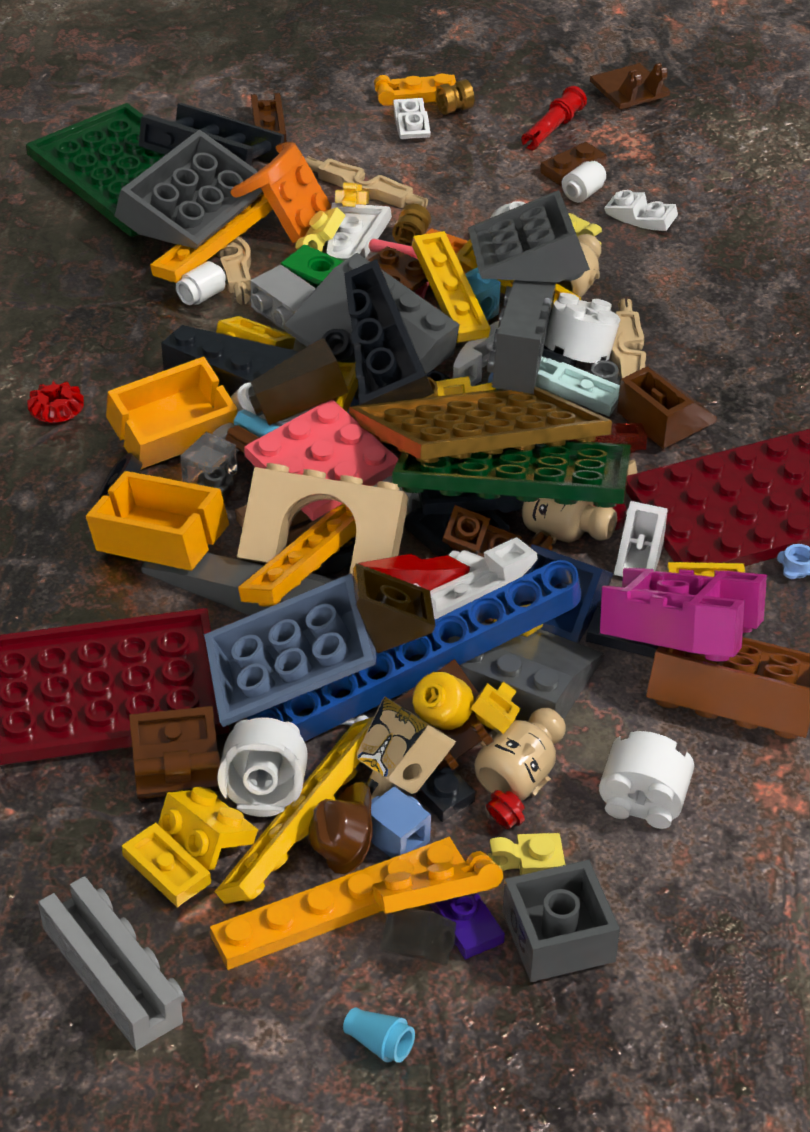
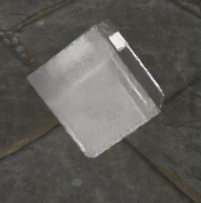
(207, 455)

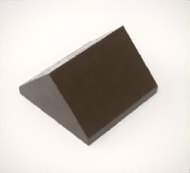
(392, 608)

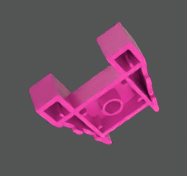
(685, 609)

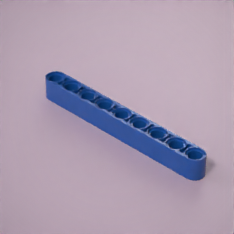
(462, 623)

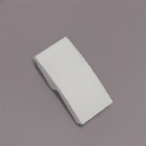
(411, 118)
(634, 210)

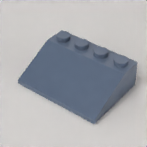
(288, 650)

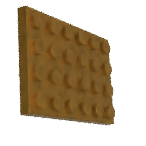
(479, 423)

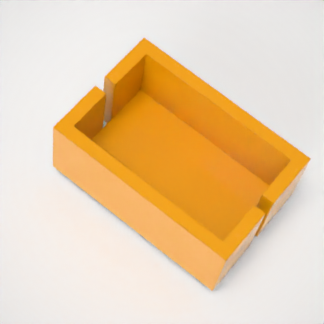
(169, 411)
(158, 520)

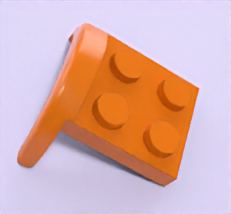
(289, 190)

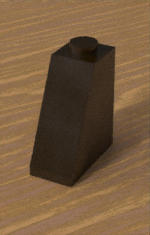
(298, 383)

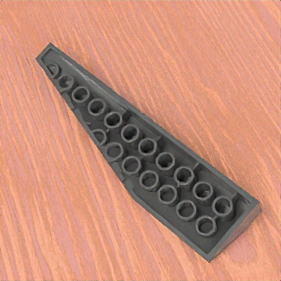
(540, 667)

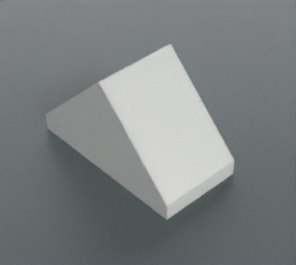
(641, 537)

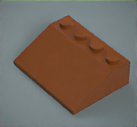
(754, 688)

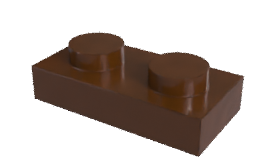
(563, 163)

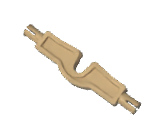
(379, 187)
(235, 262)
(628, 341)

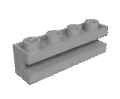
(279, 294)
(113, 963)

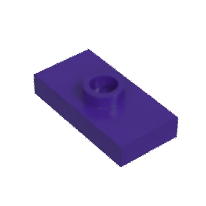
(475, 924)

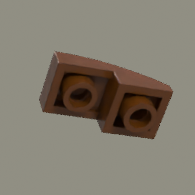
(473, 533)

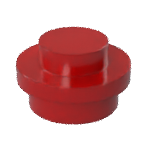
(506, 809)

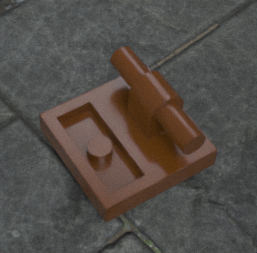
(174, 751)

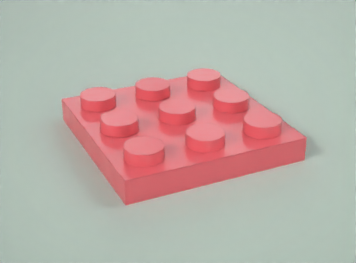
(325, 442)

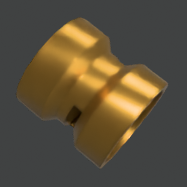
(455, 96)
(412, 222)

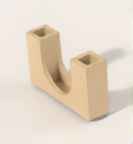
(280, 495)

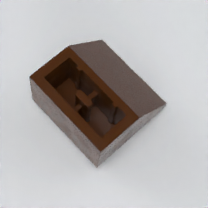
(661, 407)

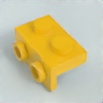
(204, 824)

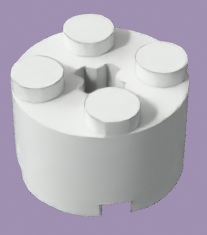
(582, 328)
(263, 766)
(646, 778)

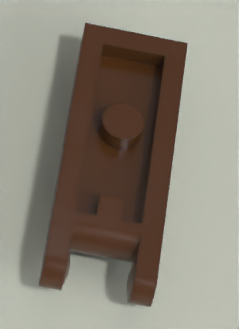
(269, 114)

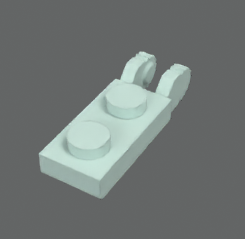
(578, 386)

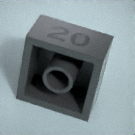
(560, 920)

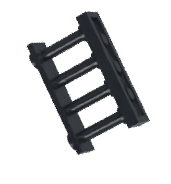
(237, 136)

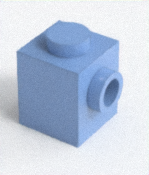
(399, 823)

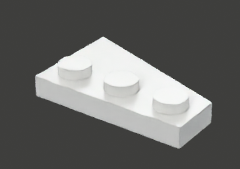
(357, 229)

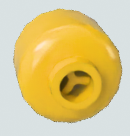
(443, 700)

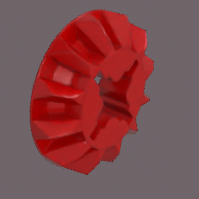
(66, 405)

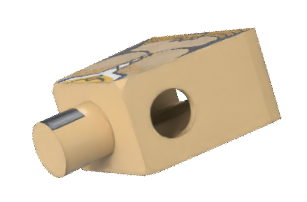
(401, 749)

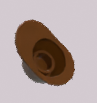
(343, 828)

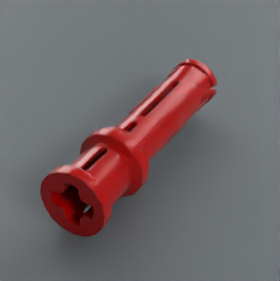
(560, 112)

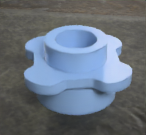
(795, 561)

